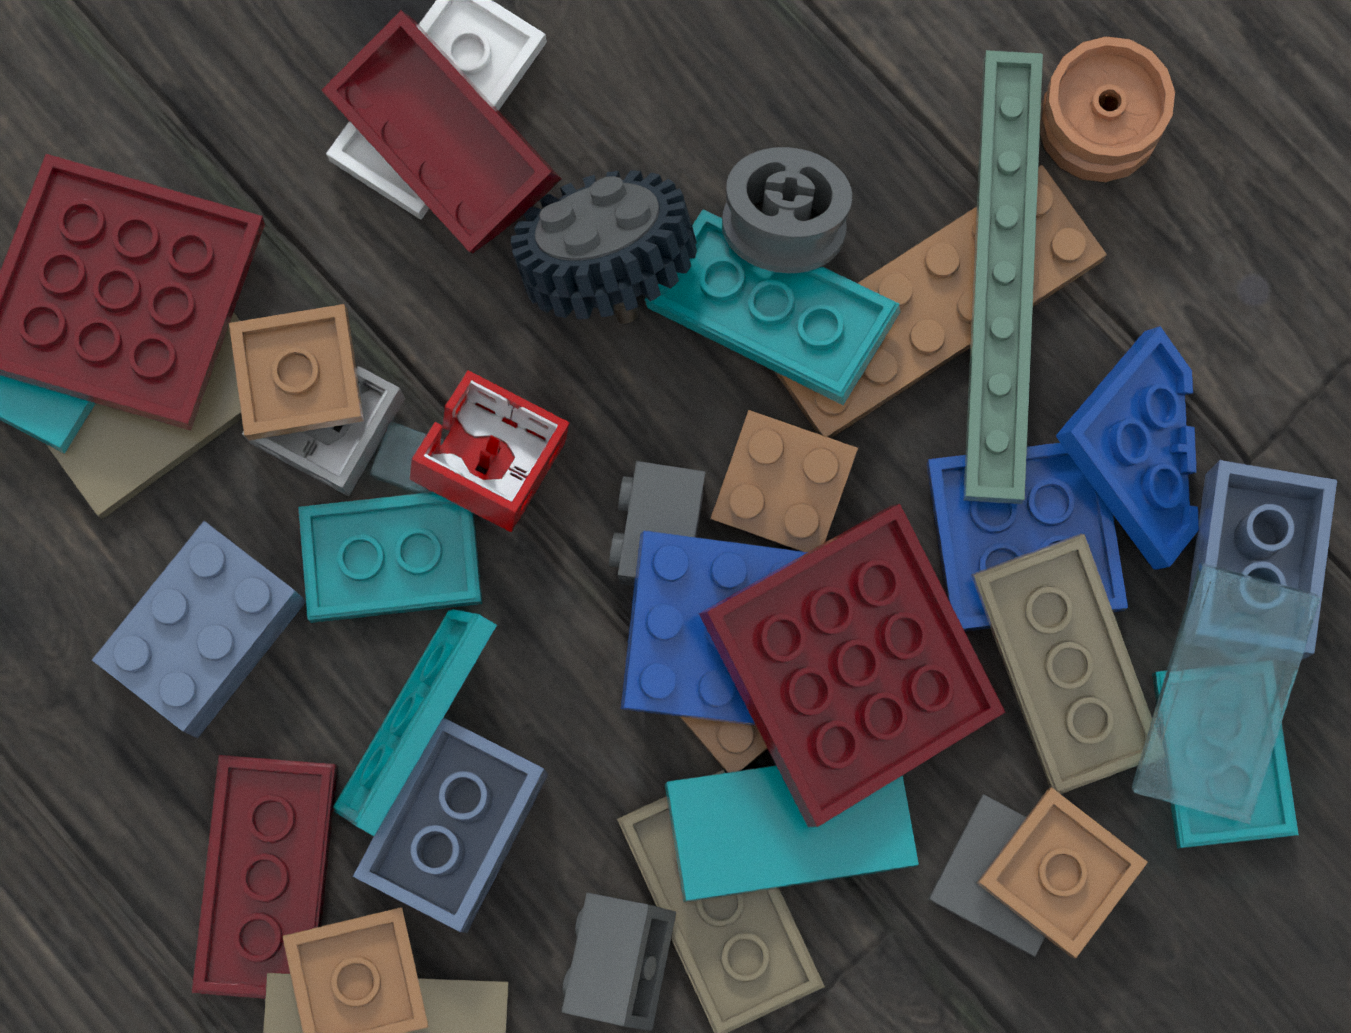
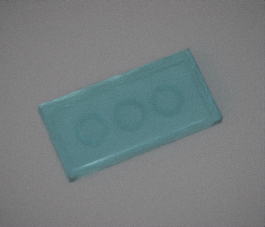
(1225, 693)

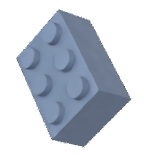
(1267, 527)
(199, 630)
(452, 825)

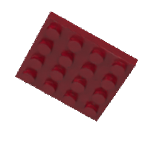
(121, 290)
(852, 664)

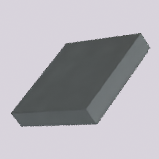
(957, 887)

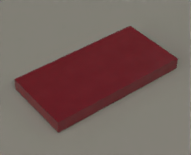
(262, 869)

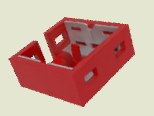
(481, 423)

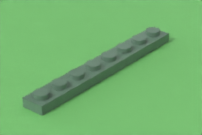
(1003, 278)

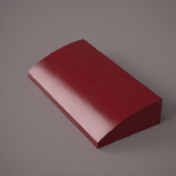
(440, 133)

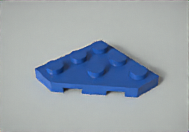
(1138, 449)

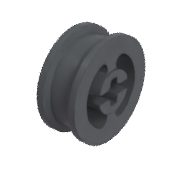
(790, 186)

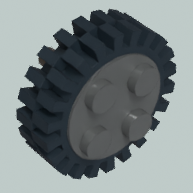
(604, 245)

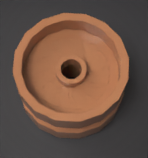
(1106, 109)

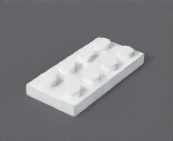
(487, 46)

